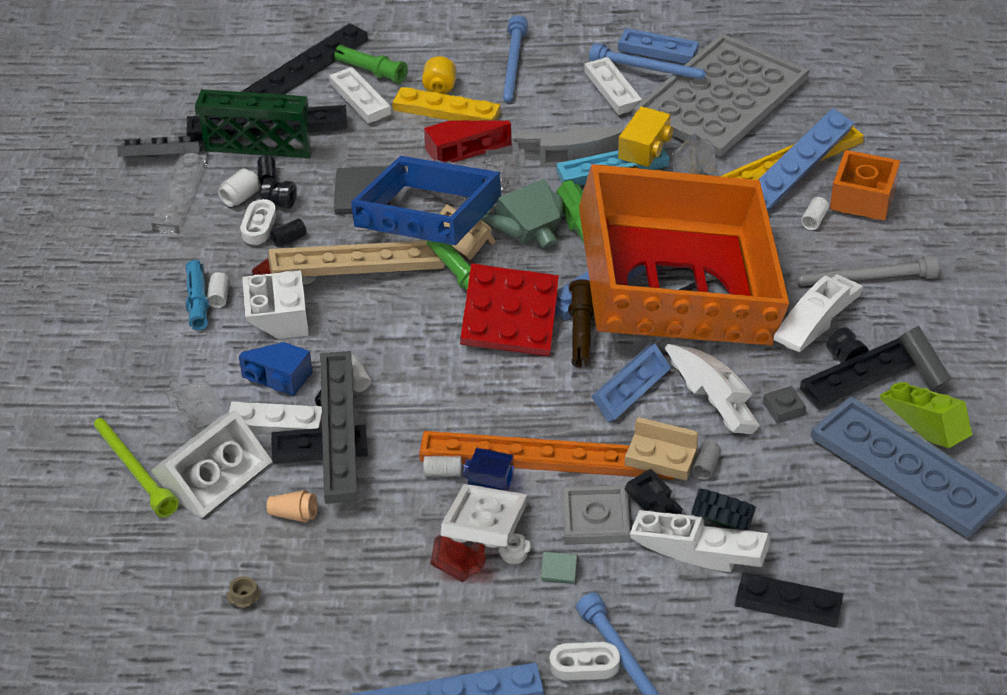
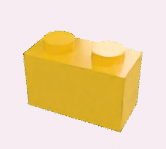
(645, 136)

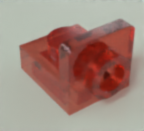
(457, 558)

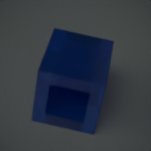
(490, 469)

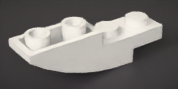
(815, 310)
(713, 378)
(692, 542)

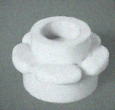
(516, 549)

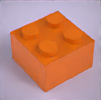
(864, 185)

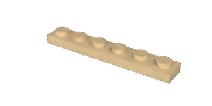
(354, 258)

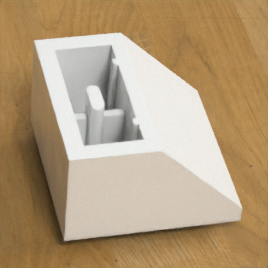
(276, 304)

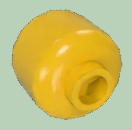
(439, 75)

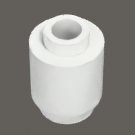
(238, 187)

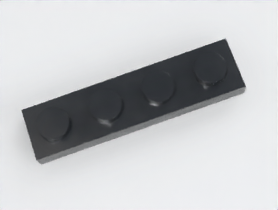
(856, 373)

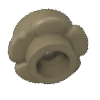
(241, 586)

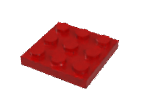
(509, 310)

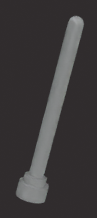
(925, 267)

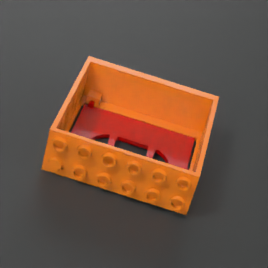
(687, 223)

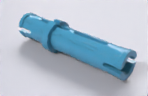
(196, 302)

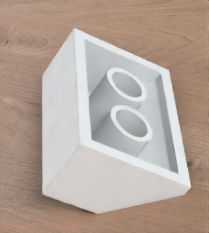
(213, 464)

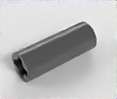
(925, 357)

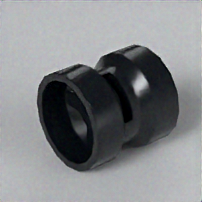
(279, 193)
(844, 344)

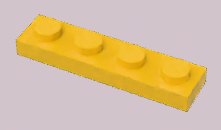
(443, 106)

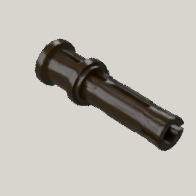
(581, 311)

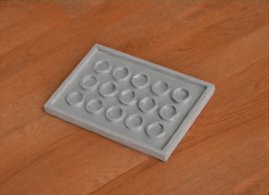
(732, 98)

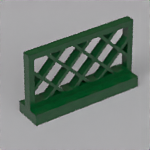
(254, 107)

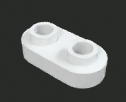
(258, 222)
(584, 661)

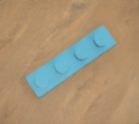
(578, 169)

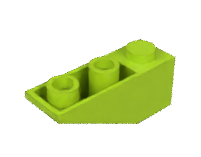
(931, 414)

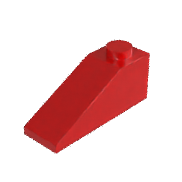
(465, 138)

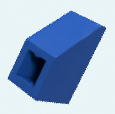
(277, 366)

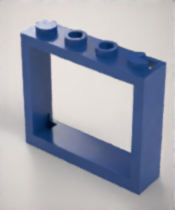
(372, 213)

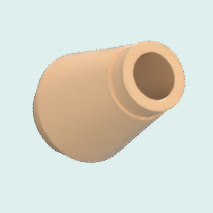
(294, 506)

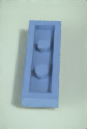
(658, 46)
(631, 382)

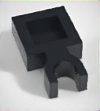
(652, 492)

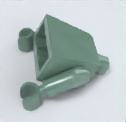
(528, 214)

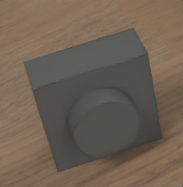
(784, 404)

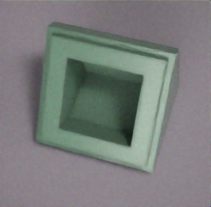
(559, 567)

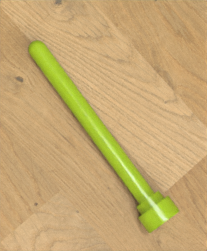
(161, 500)

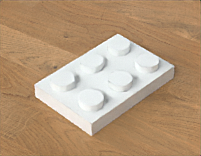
(483, 516)

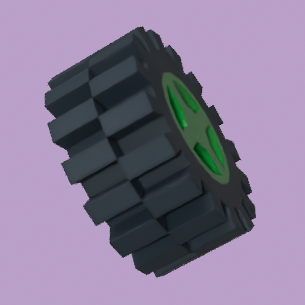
(723, 509)

